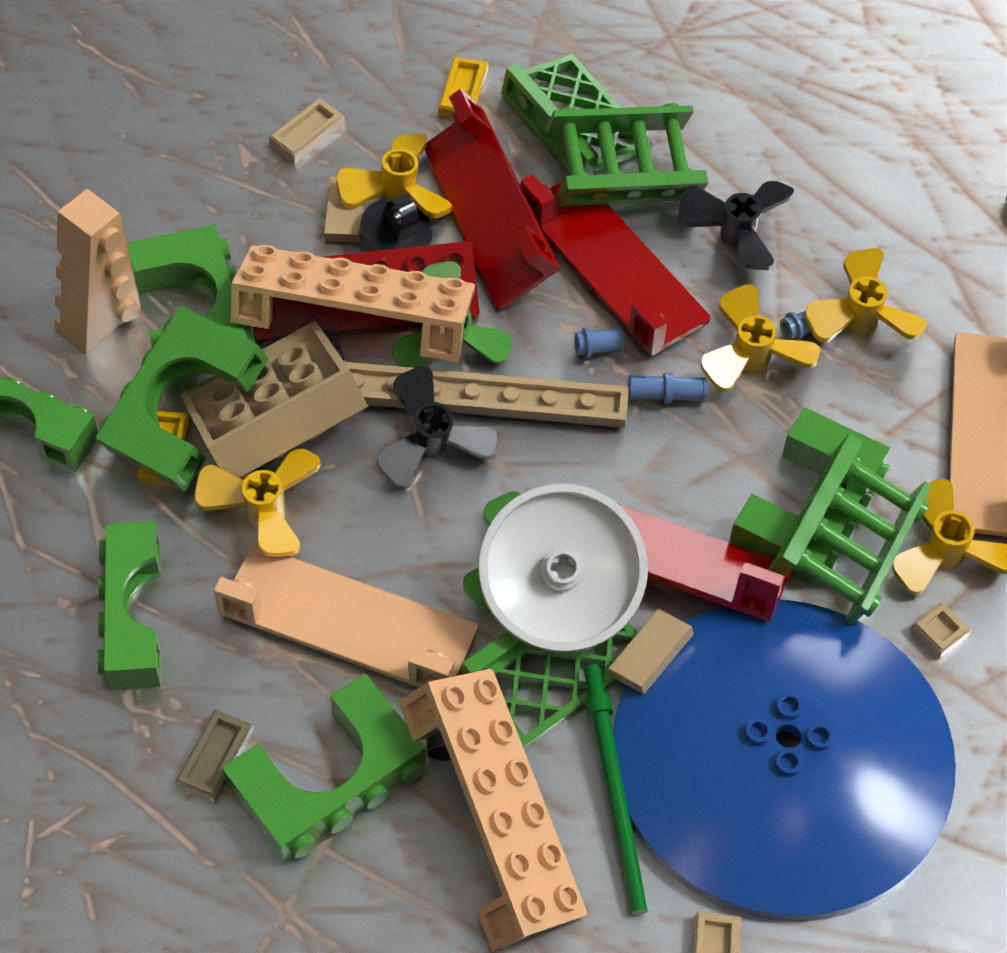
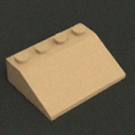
(290, 402)

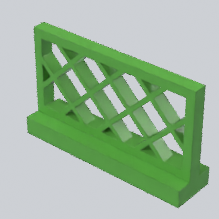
(535, 106)
(509, 650)

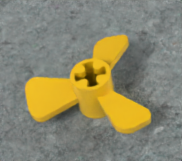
(396, 178)
(863, 304)
(753, 342)
(222, 490)
(918, 565)

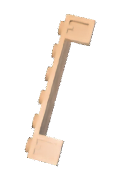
(355, 287)
(980, 431)
(346, 618)
(503, 802)

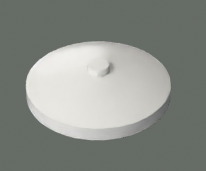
(563, 568)

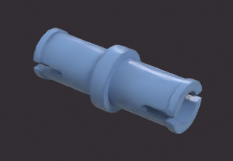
(667, 388)

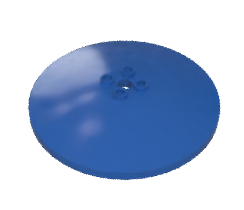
(773, 824)

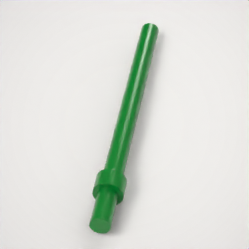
(599, 709)

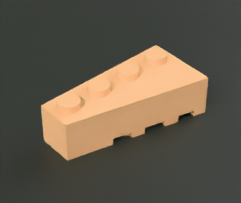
(93, 272)

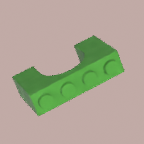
(188, 259)
(185, 346)
(810, 444)
(298, 818)

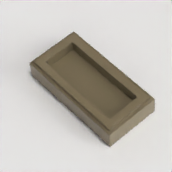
(218, 744)

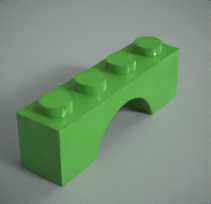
(62, 430)
(130, 650)

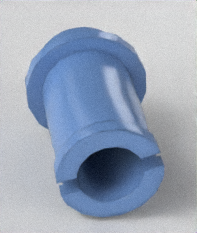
(794, 326)
(598, 341)

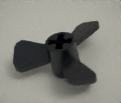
(737, 217)
(402, 458)

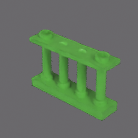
(614, 185)
(812, 525)

